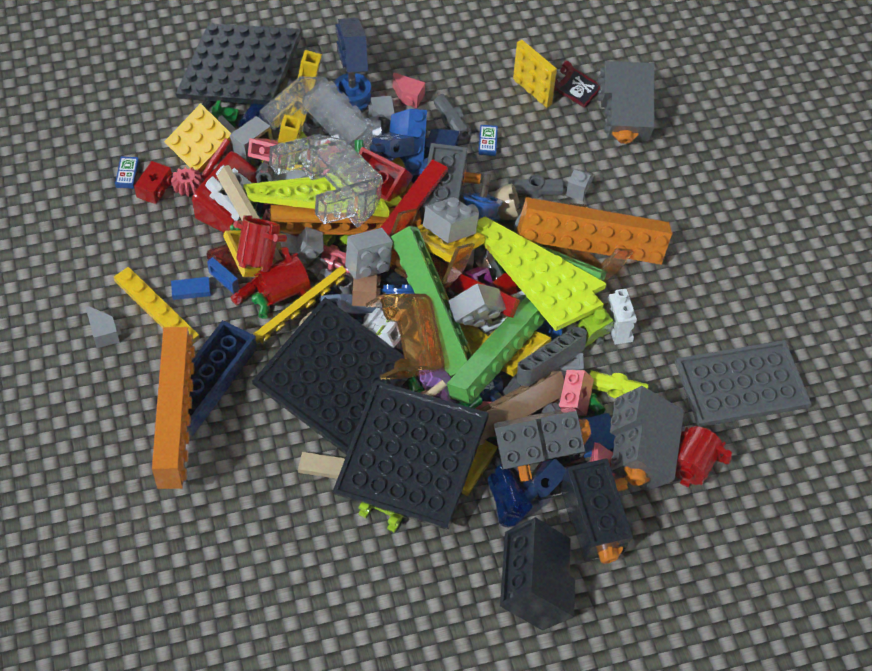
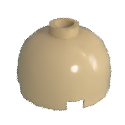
(510, 199)

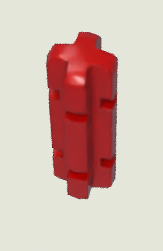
(245, 291)

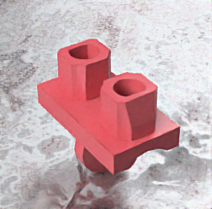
(334, 257)

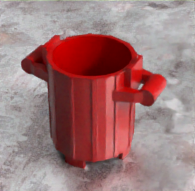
(257, 242)
(283, 278)
(697, 455)

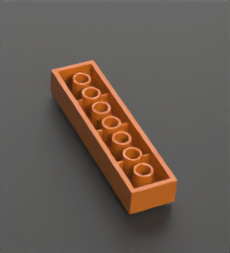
(593, 230)
(172, 408)

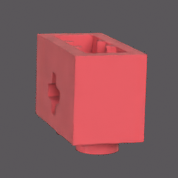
(577, 391)

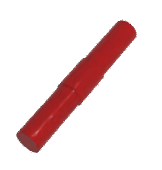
(215, 158)

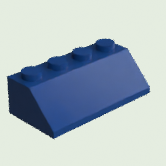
(411, 123)

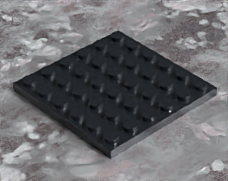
(239, 63)
(328, 372)
(411, 454)

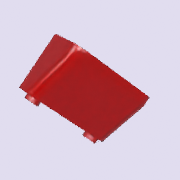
(209, 210)

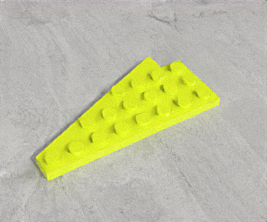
(301, 193)
(551, 283)

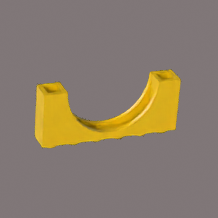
(292, 125)

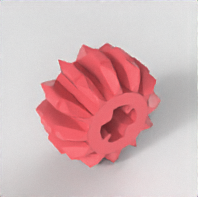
(186, 181)

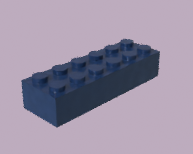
(351, 45)
(216, 368)

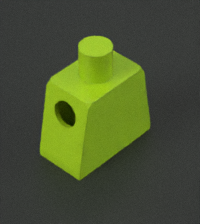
(596, 325)

